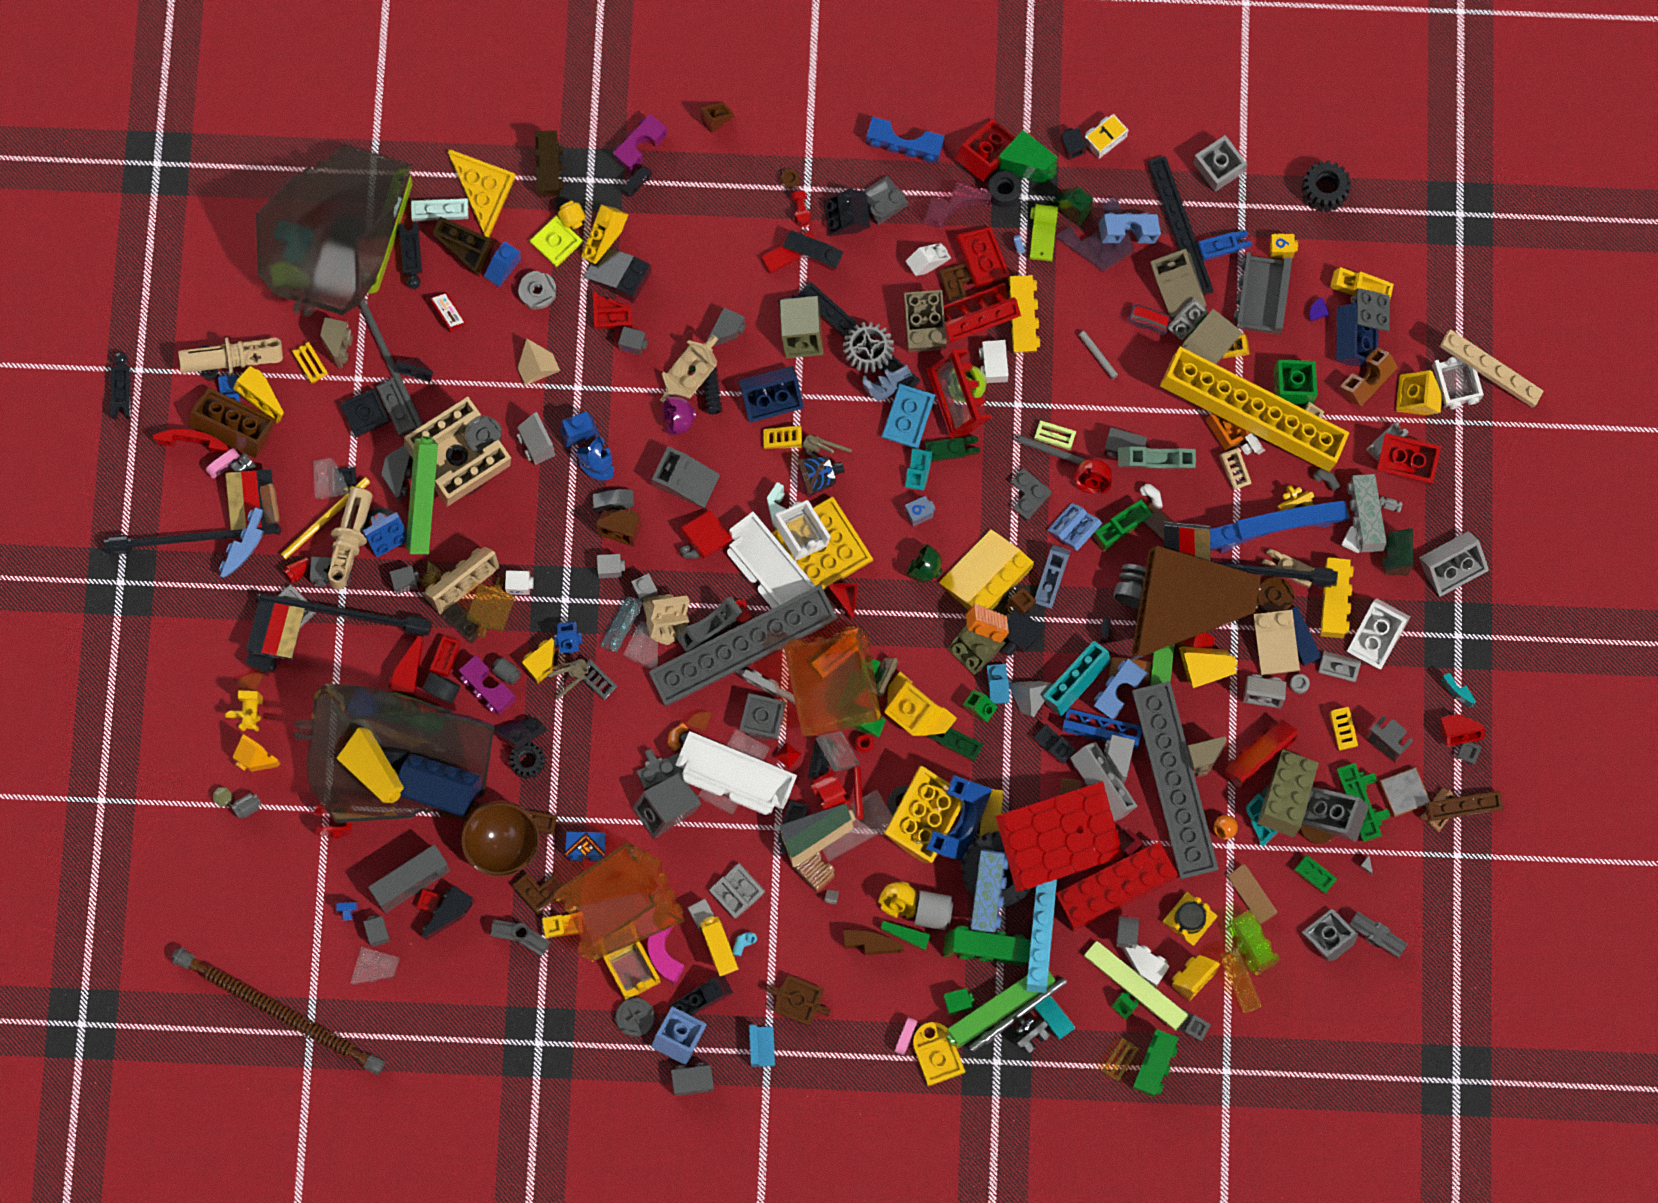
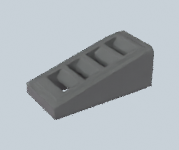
(609, 690)

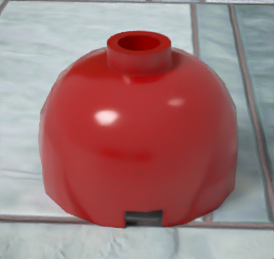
(1093, 476)

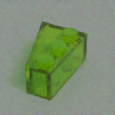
(1252, 942)

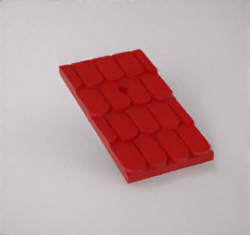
(1059, 836)

